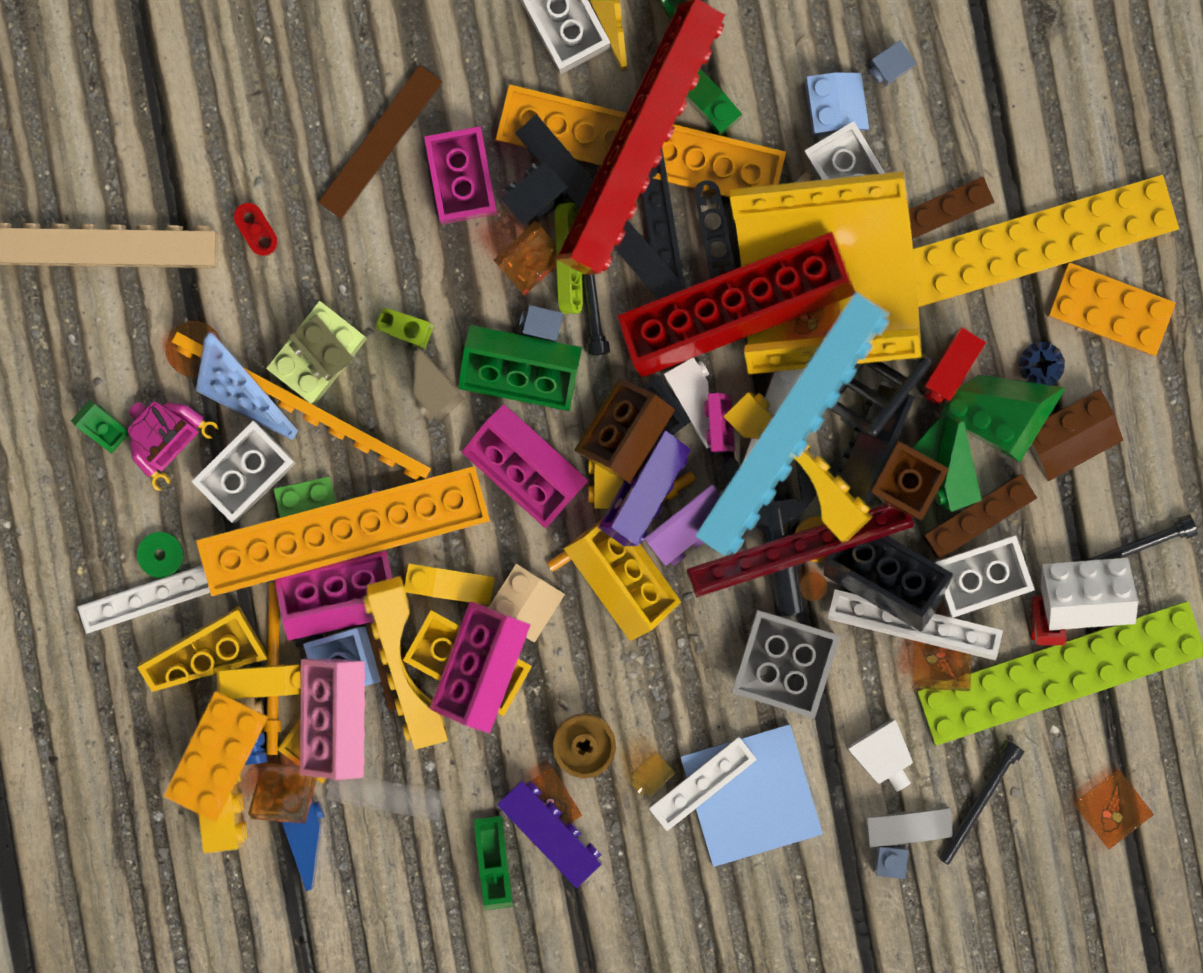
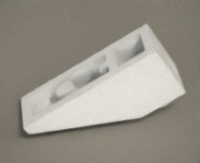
(691, 390)

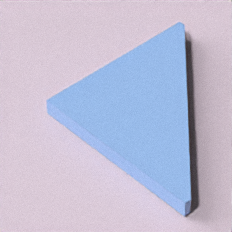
(230, 385)

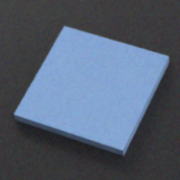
(762, 805)

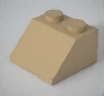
(527, 599)

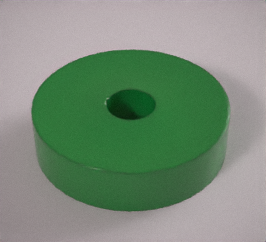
(147, 554)

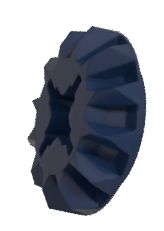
(1031, 356)

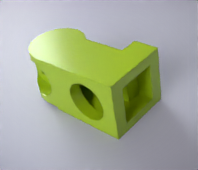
(404, 327)

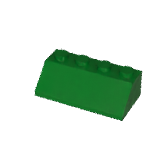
(519, 368)

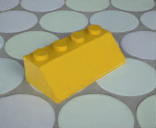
(623, 581)
(433, 647)

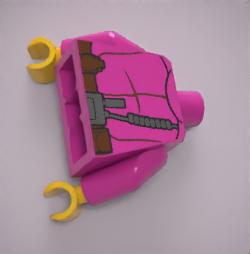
(161, 435)

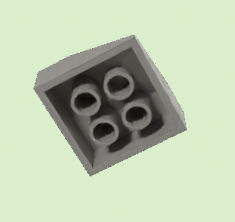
(785, 664)

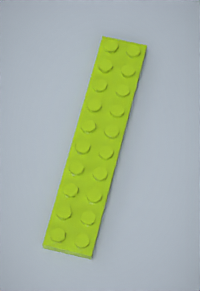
(1064, 673)

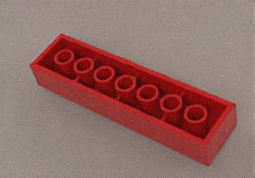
(736, 304)

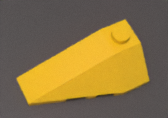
(610, 18)

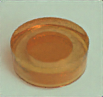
(813, 586)

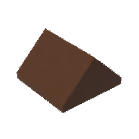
(909, 481)

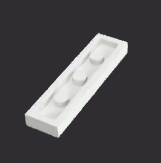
(702, 783)

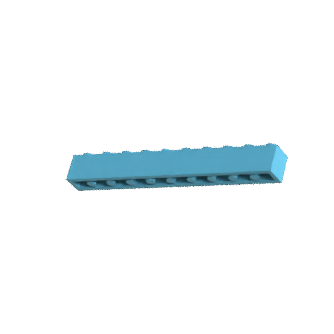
(792, 424)

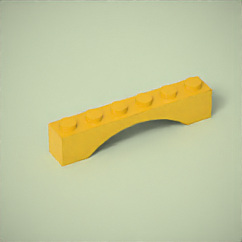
(838, 508)
(390, 611)

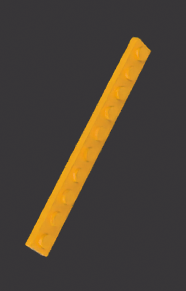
(315, 415)

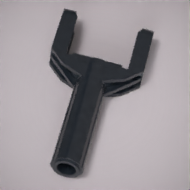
(777, 522)

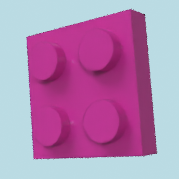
(721, 432)

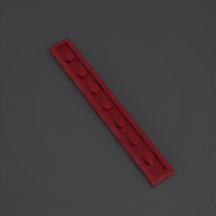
(791, 551)

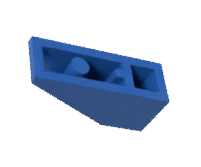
(305, 842)

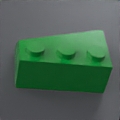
(1003, 411)

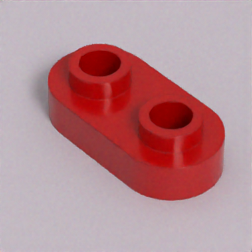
(256, 230)

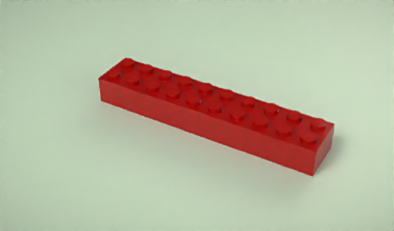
(641, 137)

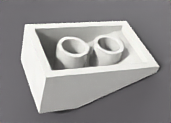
(843, 155)

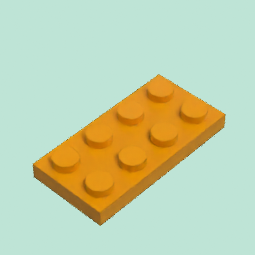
(1111, 309)
(216, 756)

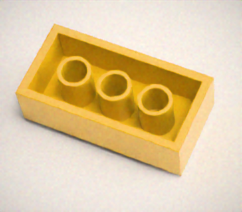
(229, 830)

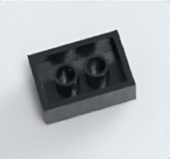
(534, 195)

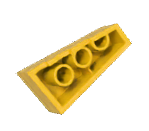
(216, 646)

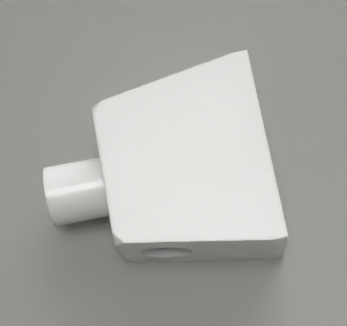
(884, 754)

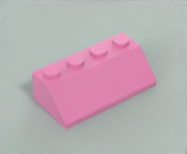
(332, 718)

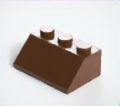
(624, 429)
(1075, 435)

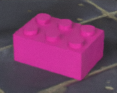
(460, 175)

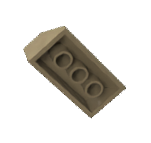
(433, 390)

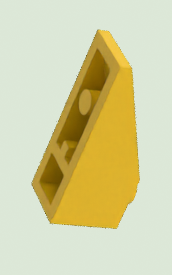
(449, 584)
(260, 681)

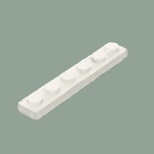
(939, 631)

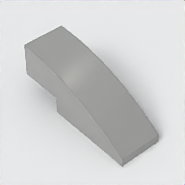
(908, 827)

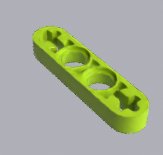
(568, 279)

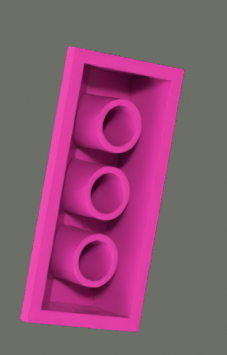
(524, 466)
(330, 595)
(479, 667)

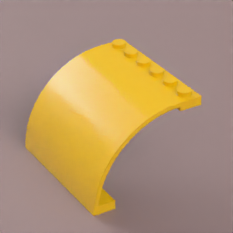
(876, 242)

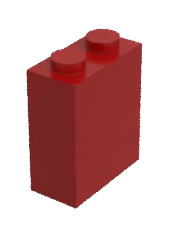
(952, 366)

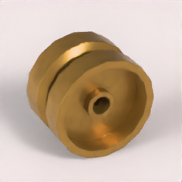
(584, 762)

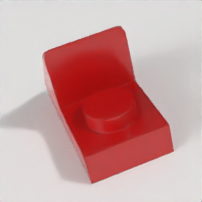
(1040, 628)

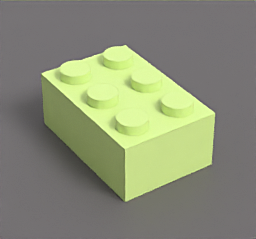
(295, 370)

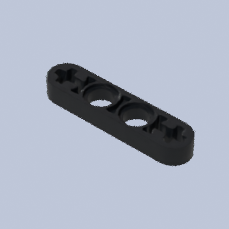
(712, 235)

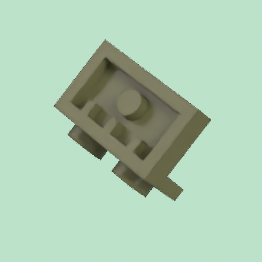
(321, 349)

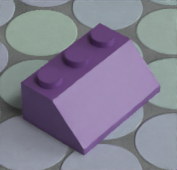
(680, 530)

